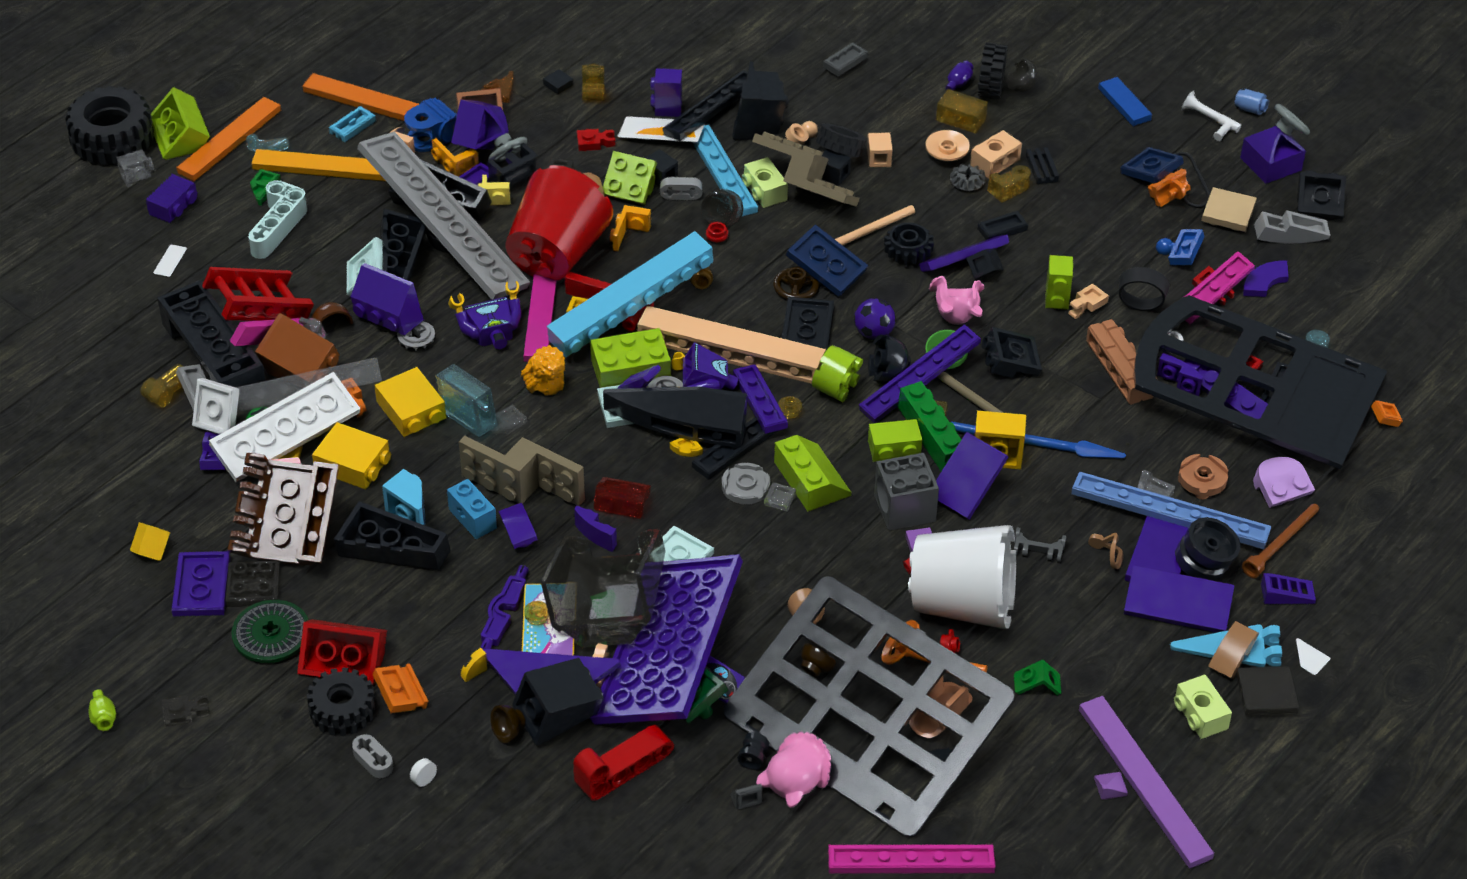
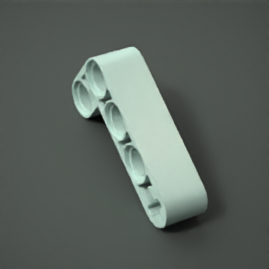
(287, 208)

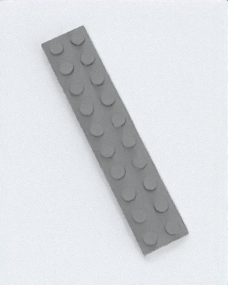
(443, 215)

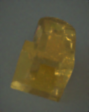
(1010, 183)

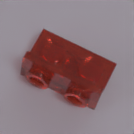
(621, 497)

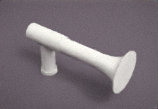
(1227, 123)

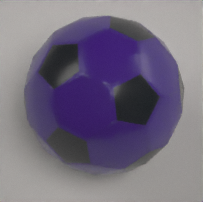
(874, 318)

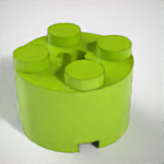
(837, 373)

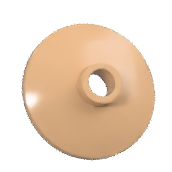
(947, 145)

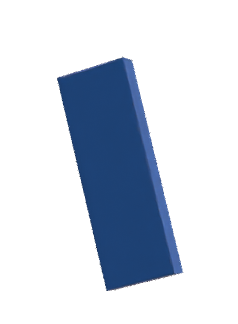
(1125, 101)

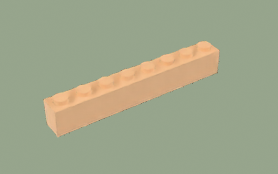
(735, 344)

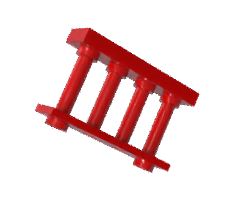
(256, 307)

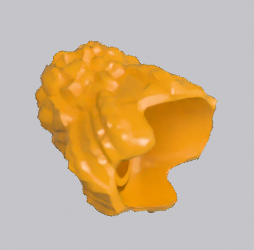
(545, 371)

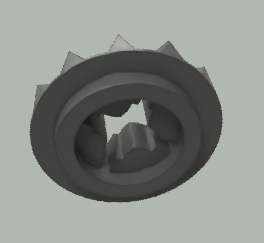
(975, 181)

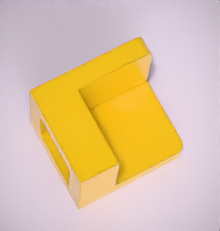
(149, 541)

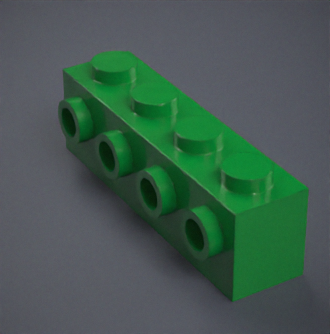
(937, 432)

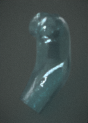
(272, 144)

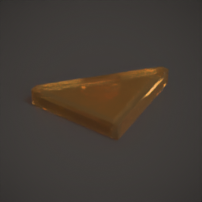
(504, 84)

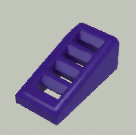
(641, 379)
(1273, 592)

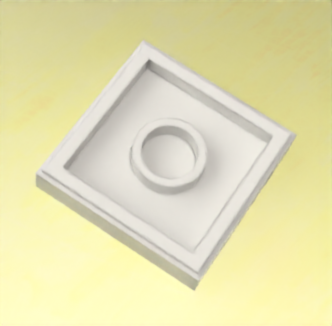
(215, 406)

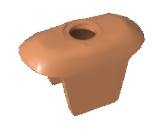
(948, 694)

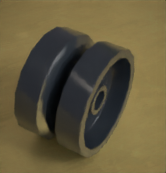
(1207, 549)

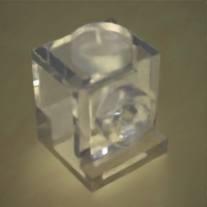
(134, 167)

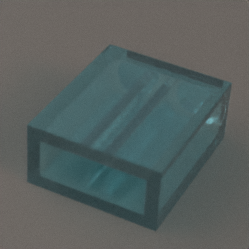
(467, 400)

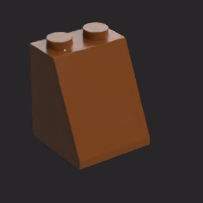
(294, 349)

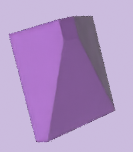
(1110, 785)

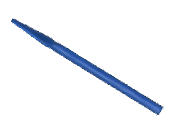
(1082, 448)

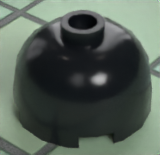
(888, 359)

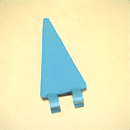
(1258, 656)

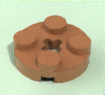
(1203, 486)

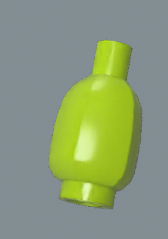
(101, 711)

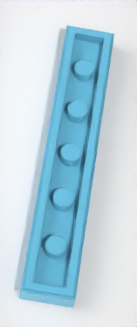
(723, 169)

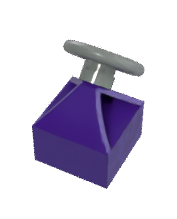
(484, 127)
(1274, 151)

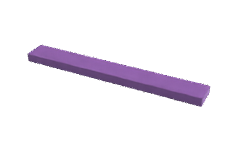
(1146, 782)

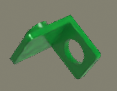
(1036, 675)

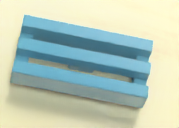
(355, 124)

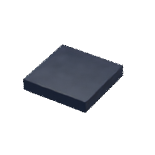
(1151, 165)

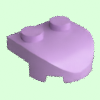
(1282, 480)

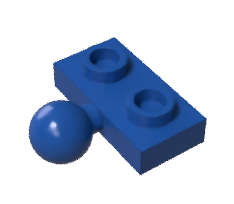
(1184, 249)

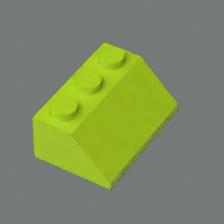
(178, 125)
(809, 472)

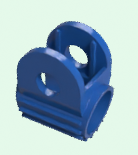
(438, 125)

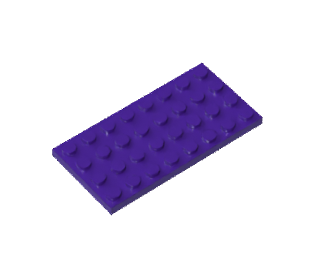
(671, 651)

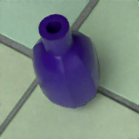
(960, 75)

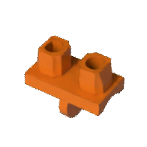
(1171, 187)

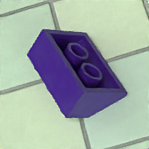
(386, 300)

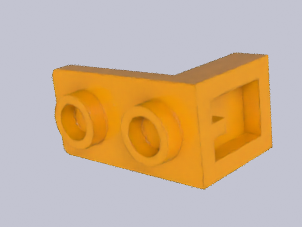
(454, 164)
(630, 218)

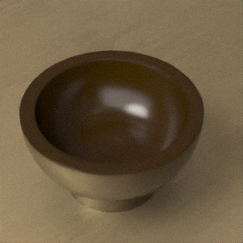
(815, 660)
(506, 722)

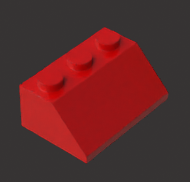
(340, 646)

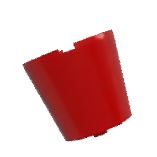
(557, 222)

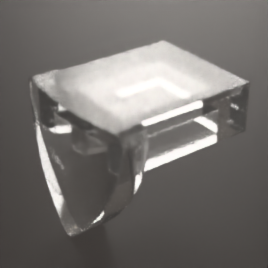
(1149, 483)

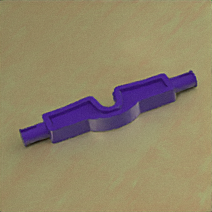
(507, 600)

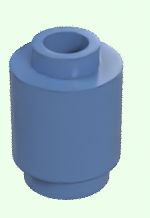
(1251, 101)

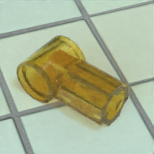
(161, 390)

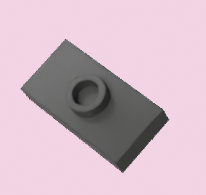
(845, 59)

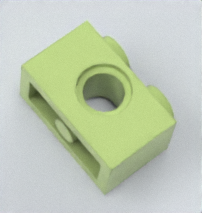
(765, 182)
(1202, 706)

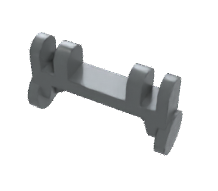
(1025, 544)

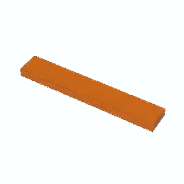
(358, 96)
(228, 139)

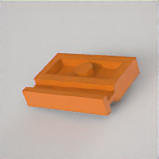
(400, 688)

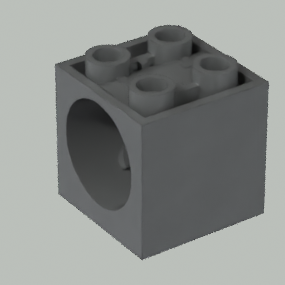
(906, 491)

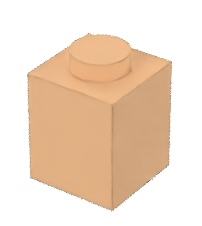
(879, 150)

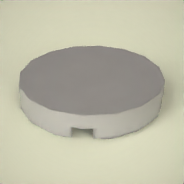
(745, 483)

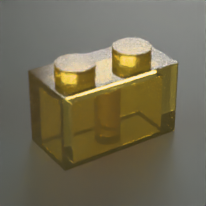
(961, 111)

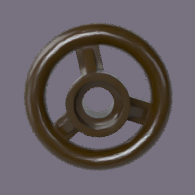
(796, 278)

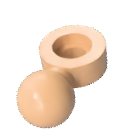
(801, 133)

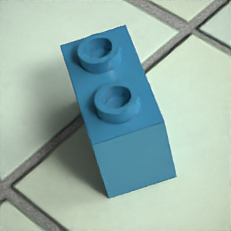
(472, 508)

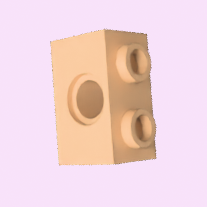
(996, 153)

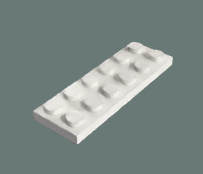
(286, 424)

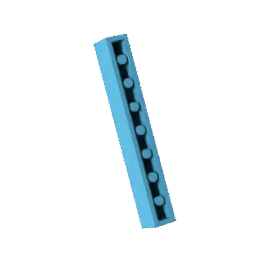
(630, 294)

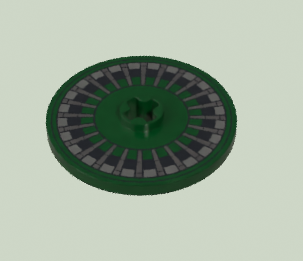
(252, 629)

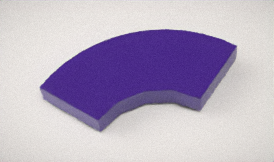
(1264, 277)

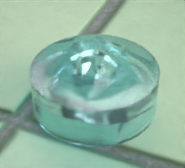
(1318, 337)

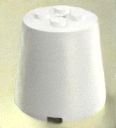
(965, 575)

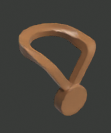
(1098, 541)

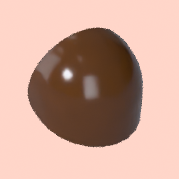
(330, 308)

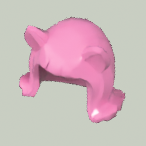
(957, 304)
(797, 767)

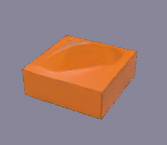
(1387, 413)

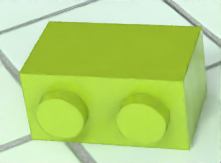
(1059, 282)
(894, 439)

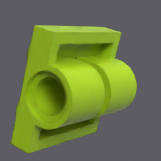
(629, 178)

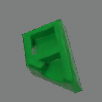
(259, 183)

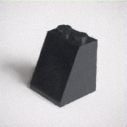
(557, 699)

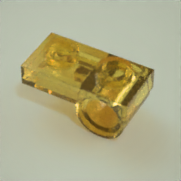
(593, 82)

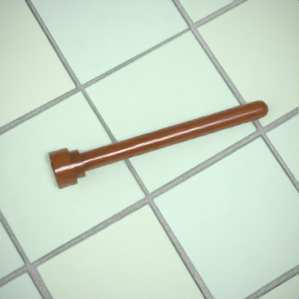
(1255, 565)

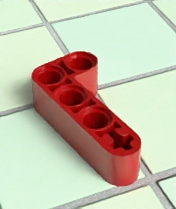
(614, 768)

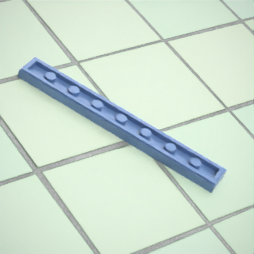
(1165, 507)

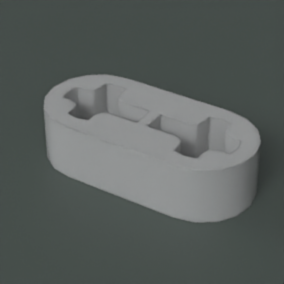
(681, 188)
(377, 752)

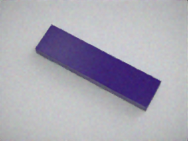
(963, 253)
(760, 399)

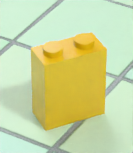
(410, 401)
(356, 452)

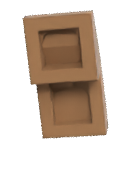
(1233, 649)

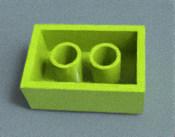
(627, 354)

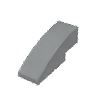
(1290, 228)

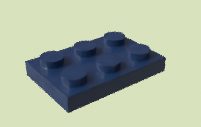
(827, 260)

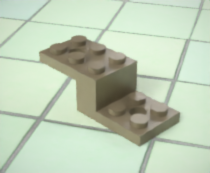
(806, 168)
(522, 471)

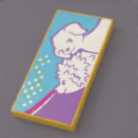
(543, 637)

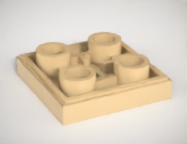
(1229, 209)

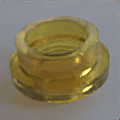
(790, 406)
(536, 612)

